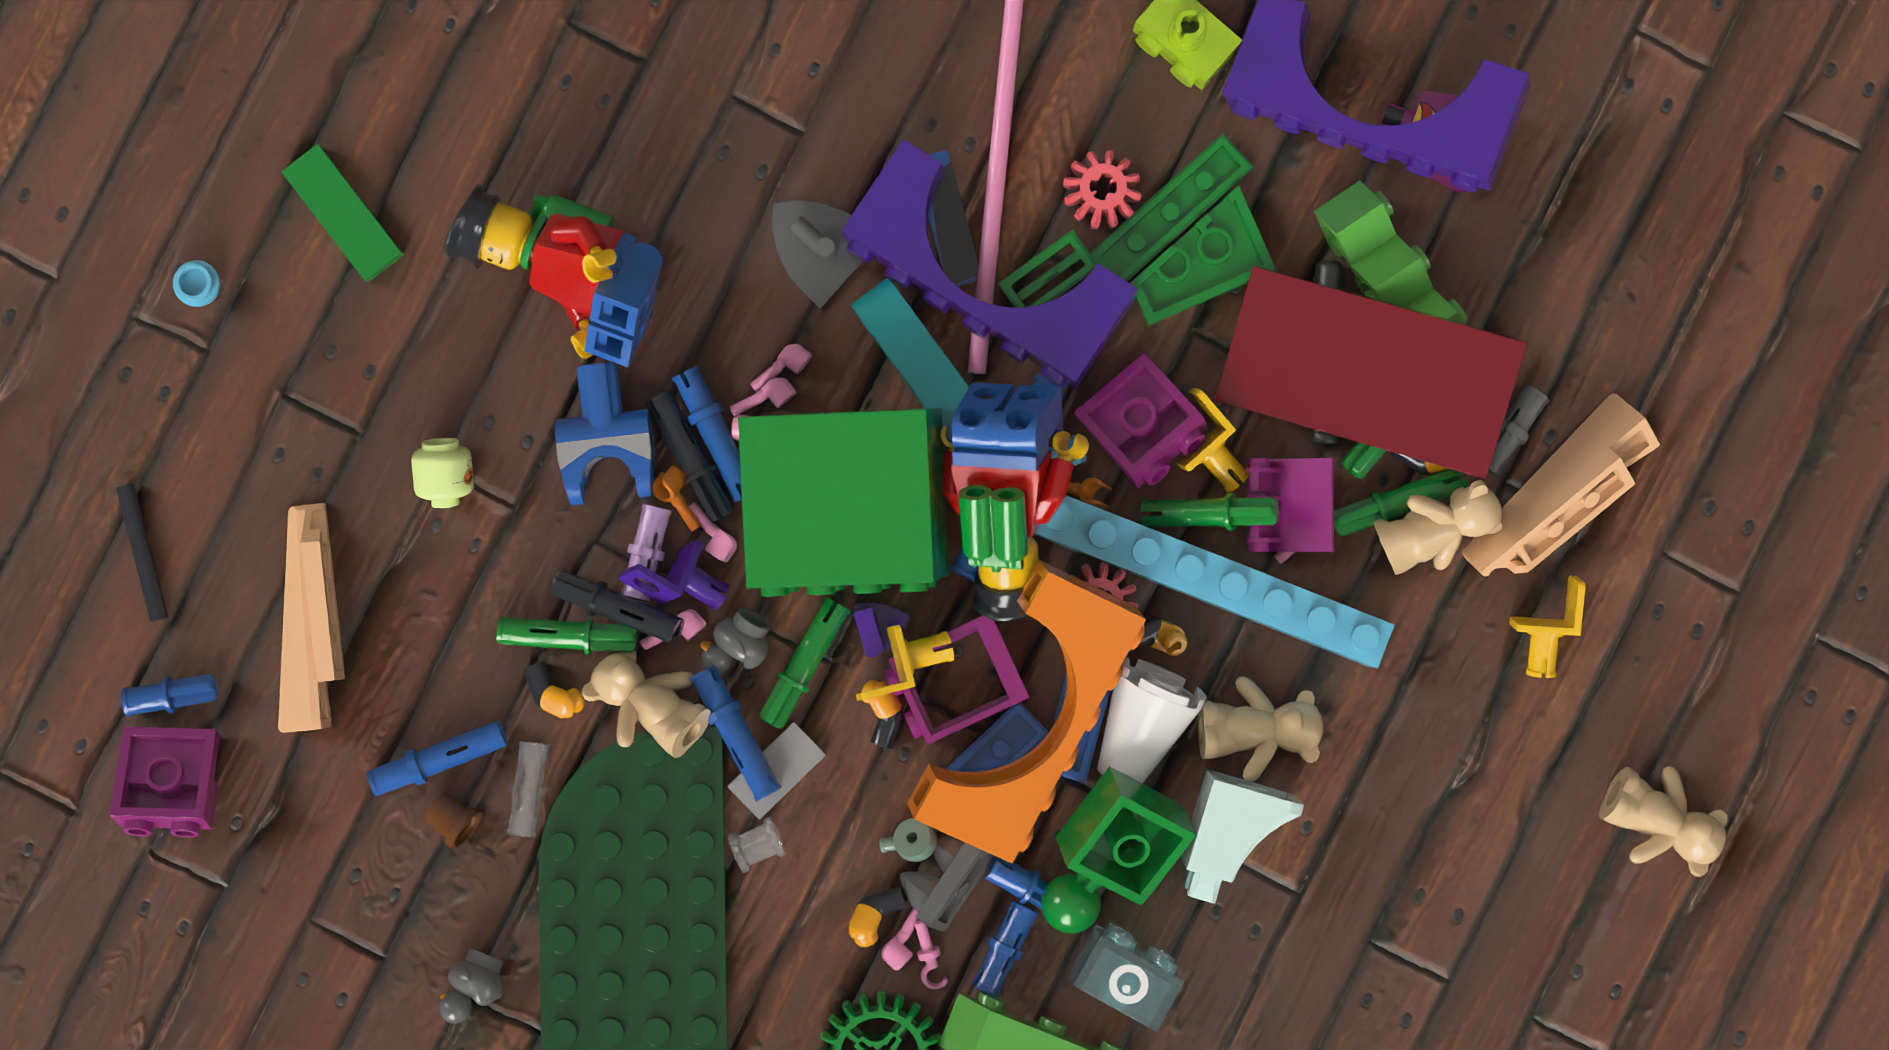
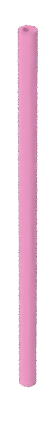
(996, 173)

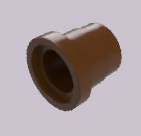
(452, 820)

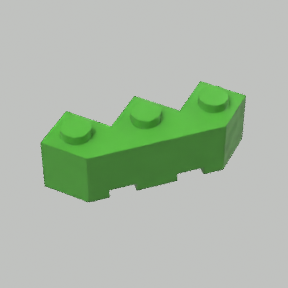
(1383, 264)
(985, 1025)

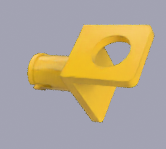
(1212, 451)
(1547, 631)
(911, 656)

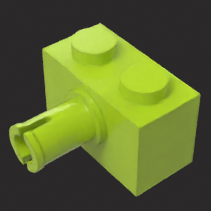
(1187, 39)

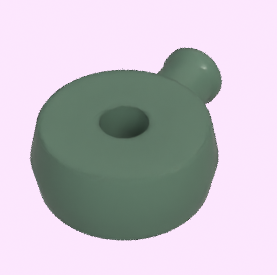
(904, 837)

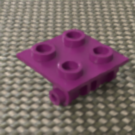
(1305, 504)

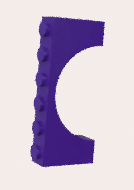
(1456, 142)
(1055, 335)

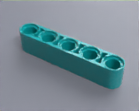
(911, 349)

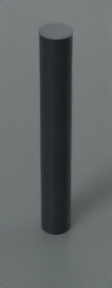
(142, 552)

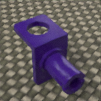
(682, 577)

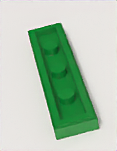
(1173, 209)

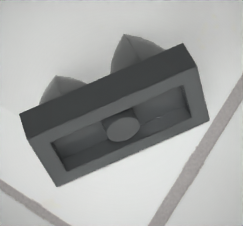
(941, 898)

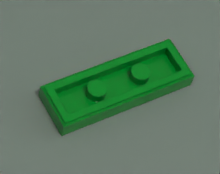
(342, 213)

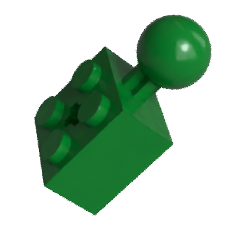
(1117, 840)

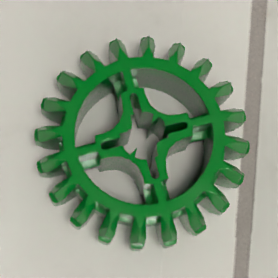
(862, 1038)

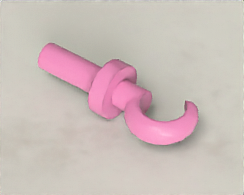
(928, 954)

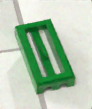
(1081, 253)

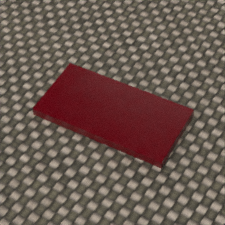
(1371, 371)

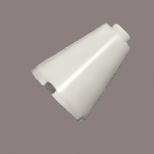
(1146, 718)

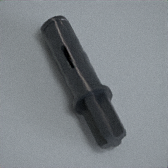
(689, 455)
(616, 606)

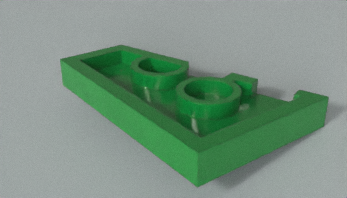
(1203, 262)

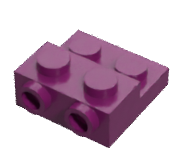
(1143, 422)
(165, 780)

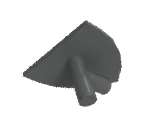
(813, 247)

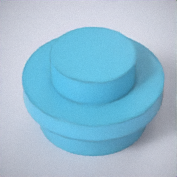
(196, 283)

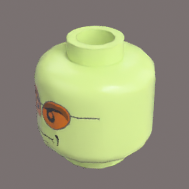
(442, 472)

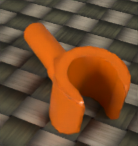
(667, 489)
(1087, 490)

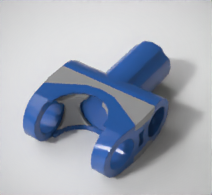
(604, 433)

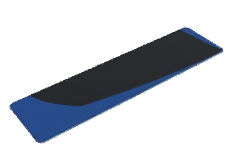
(951, 228)

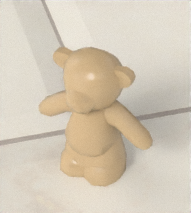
(1437, 529)
(652, 701)
(1237, 729)
(1638, 807)

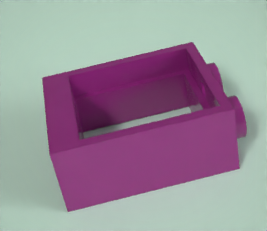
(1015, 691)

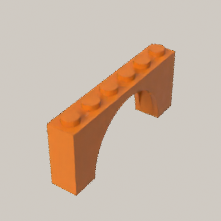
(1001, 804)

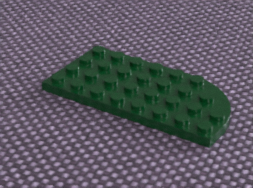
(636, 902)

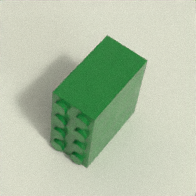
(843, 501)

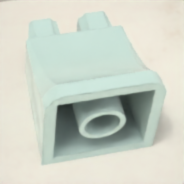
(1228, 825)

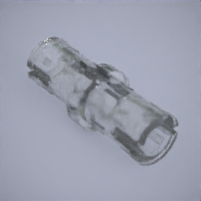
(528, 789)

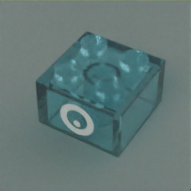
(1127, 976)

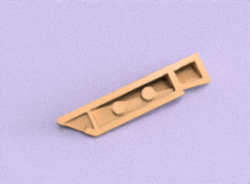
(1567, 489)
(309, 623)

